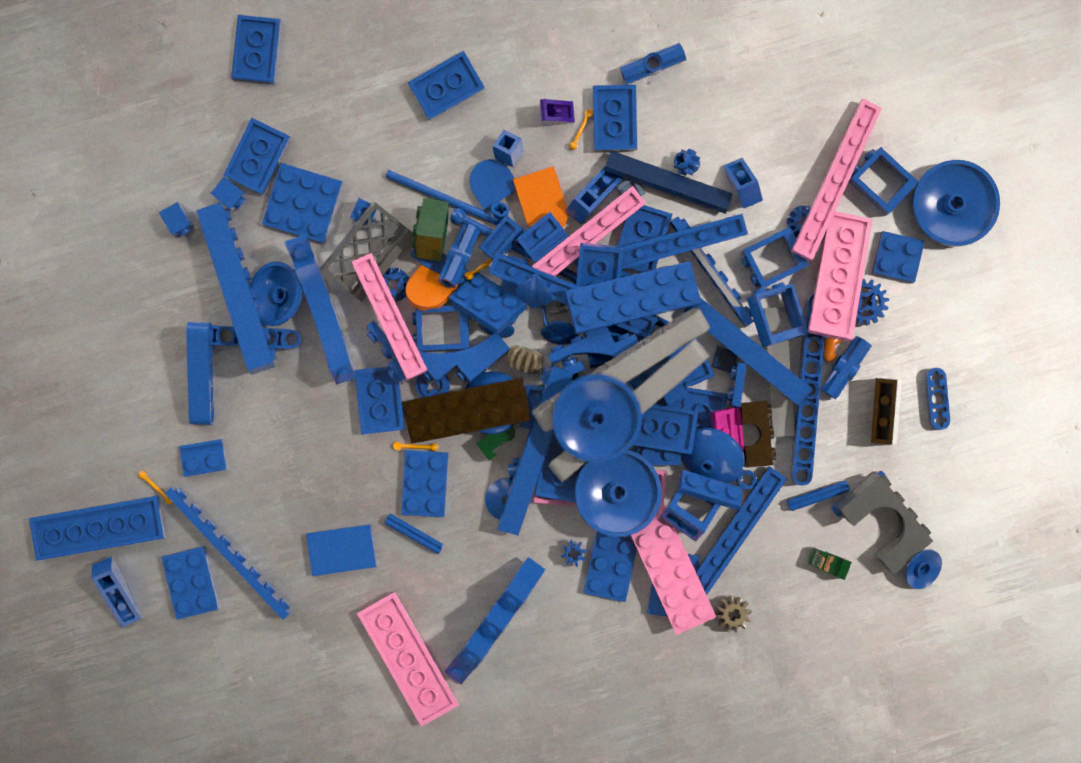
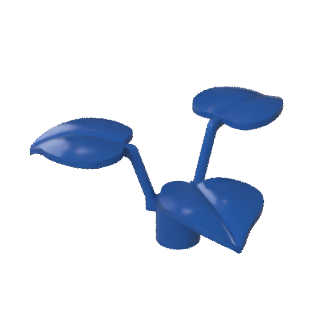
(537, 294)

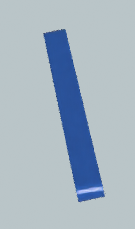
(812, 400)

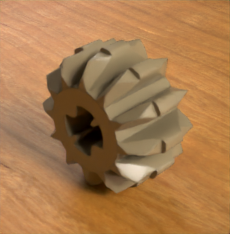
(524, 359)
(742, 612)

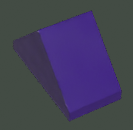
(556, 112)

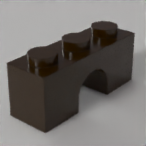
(761, 451)

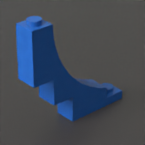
(322, 309)

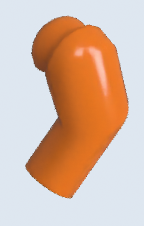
(829, 349)

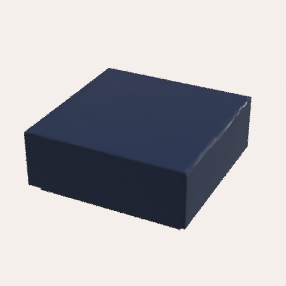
(723, 359)

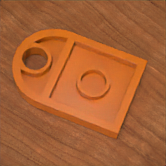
(541, 194)

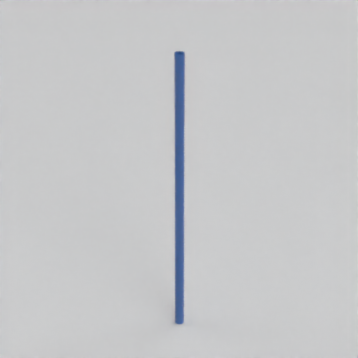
(452, 201)

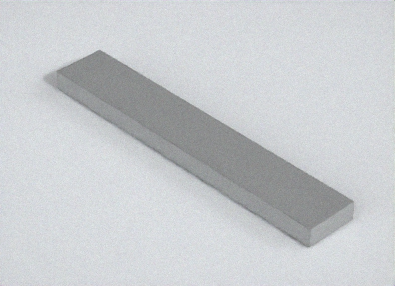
(781, 405)

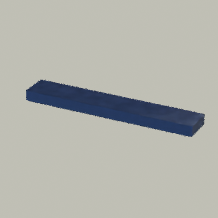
(668, 182)

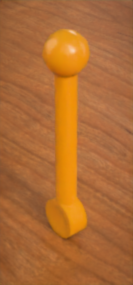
(588, 114)
(469, 275)
(397, 446)
(143, 475)

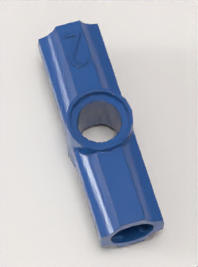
(666, 58)
(458, 256)
(846, 367)

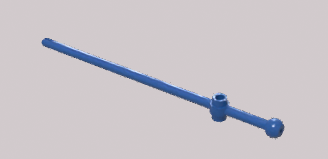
(459, 217)

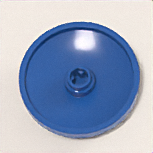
(956, 203)
(597, 418)
(618, 494)

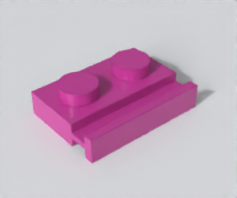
(730, 422)

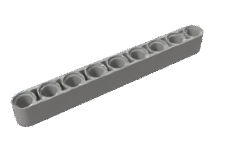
(640, 356)
(647, 395)

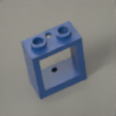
(870, 195)
(748, 260)
(792, 308)
(464, 330)
(692, 526)

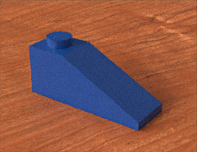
(593, 195)
(115, 591)

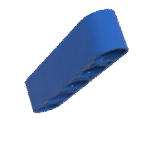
(279, 343)
(200, 373)

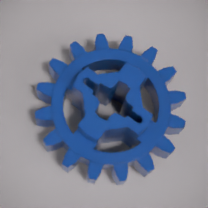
(872, 307)

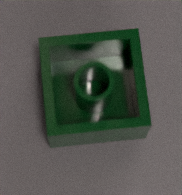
(430, 229)

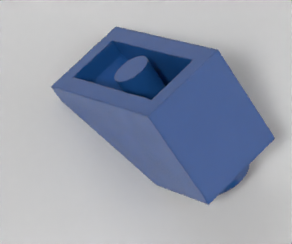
(743, 183)

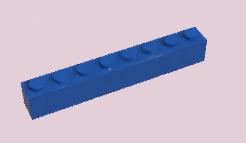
(236, 288)

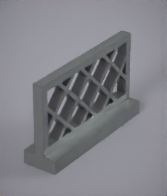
(383, 258)

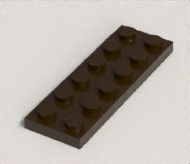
(467, 410)

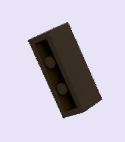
(886, 411)

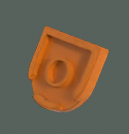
(425, 291)

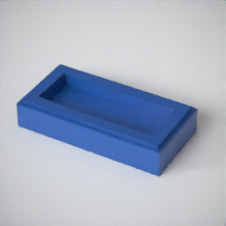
(501, 237)

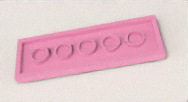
(840, 276)
(673, 574)
(408, 659)

